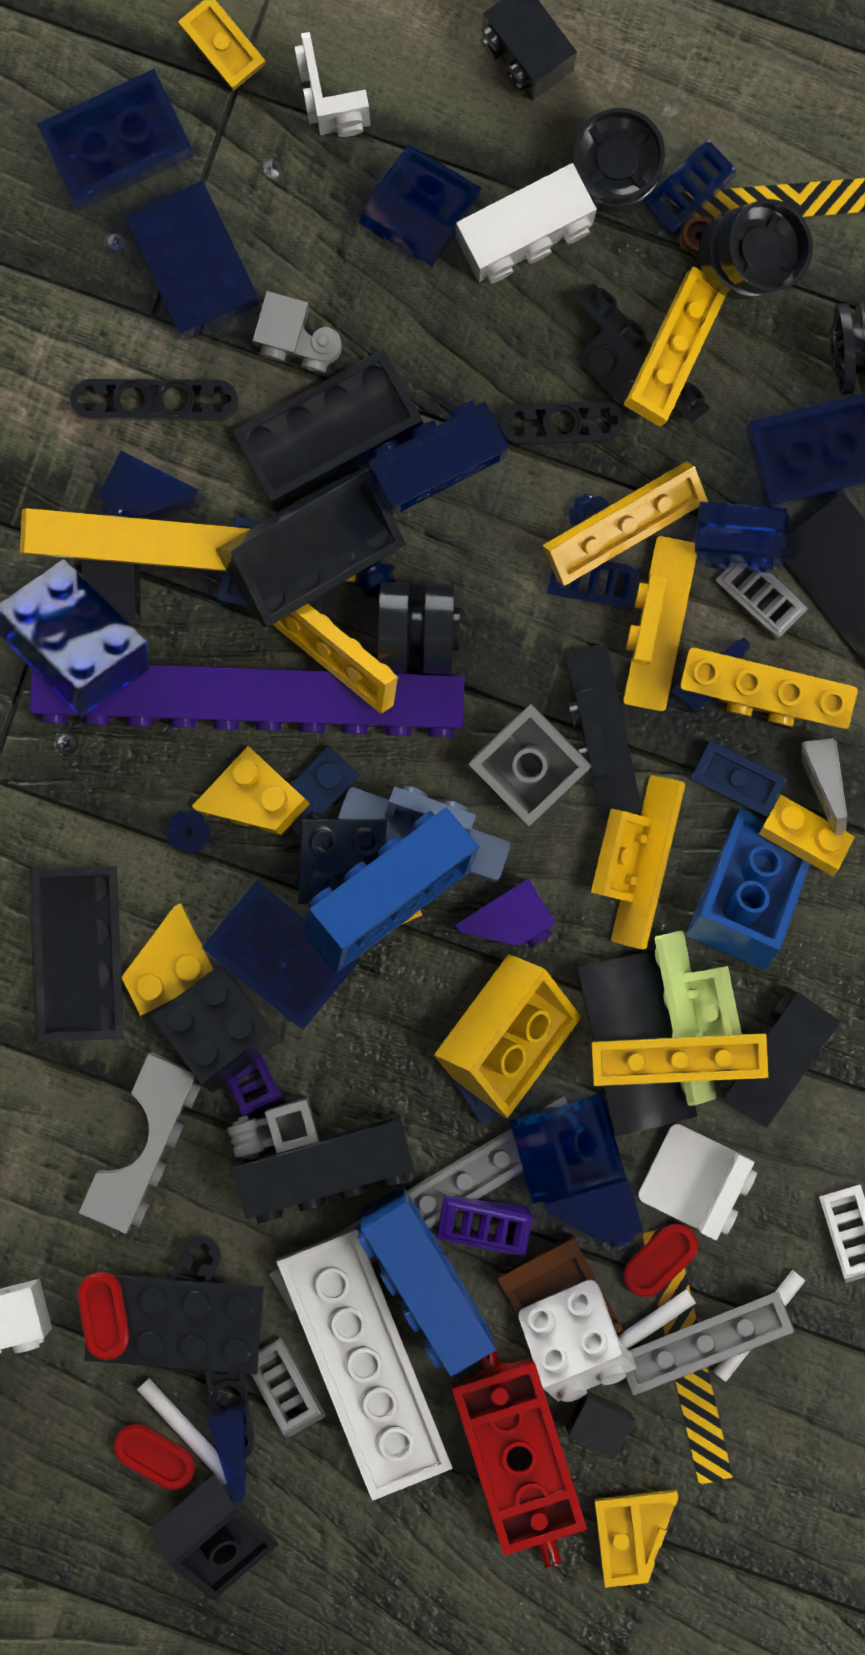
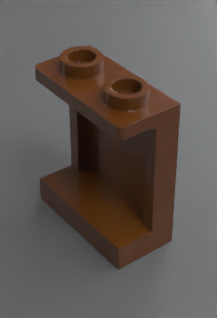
(548, 1274)

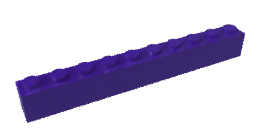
(266, 699)

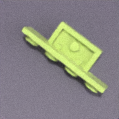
(697, 1003)

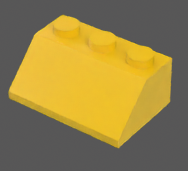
(508, 1034)

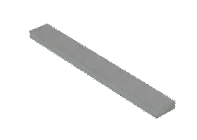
(465, 1178)

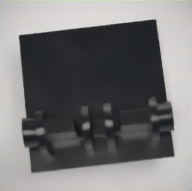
(333, 848)

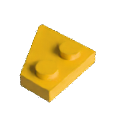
(252, 796)
(167, 963)
(631, 1534)

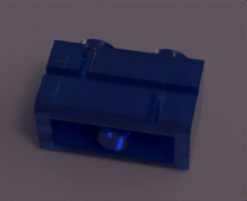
(741, 536)

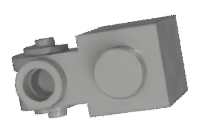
(282, 334)
(284, 1127)

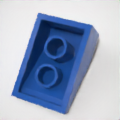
(748, 895)

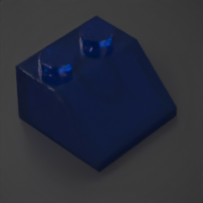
(419, 205)
(144, 491)
(567, 1148)
(601, 1212)

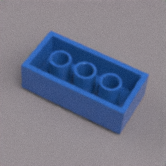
(390, 888)
(424, 1277)

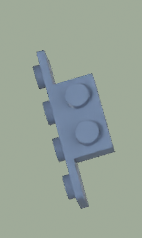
(408, 806)

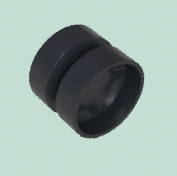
(619, 158)
(755, 249)
(425, 628)

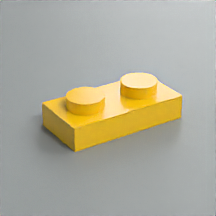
(222, 43)
(806, 835)

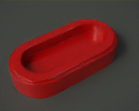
(660, 1260)
(103, 1315)
(154, 1456)

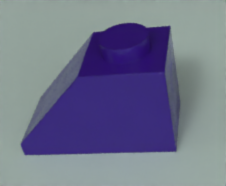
(511, 918)

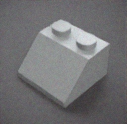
(529, 764)

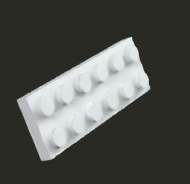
(364, 1364)

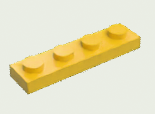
(675, 348)
(625, 523)
(341, 656)
(680, 1059)

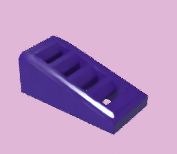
(259, 1105)
(499, 1242)

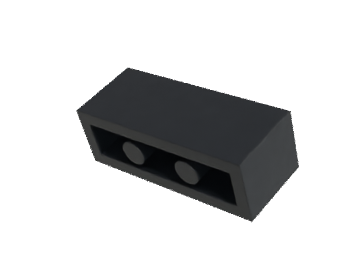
(792, 1046)

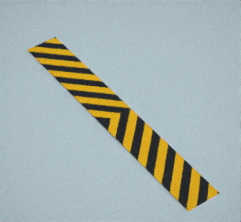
(807, 198)
(696, 1396)

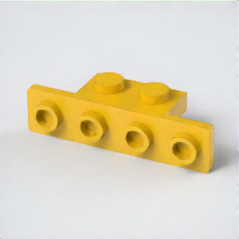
(660, 623)
(768, 689)
(636, 859)

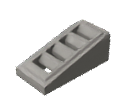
(776, 629)
(823, 769)
(297, 1379)

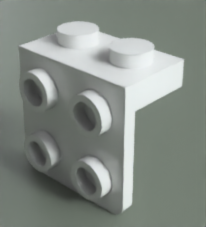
(337, 113)
(697, 1181)
(574, 1342)

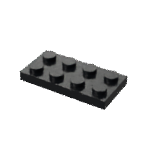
(191, 1324)

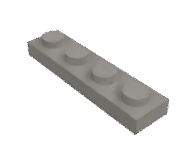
(709, 1343)

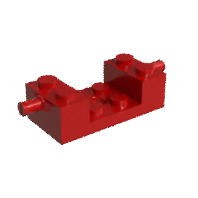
(509, 1409)

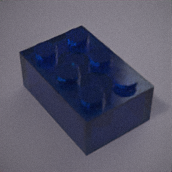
(116, 139)
(193, 260)
(810, 451)
(438, 456)
(73, 638)
(270, 954)

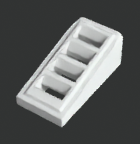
(840, 1198)

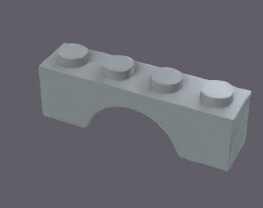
(118, 1194)

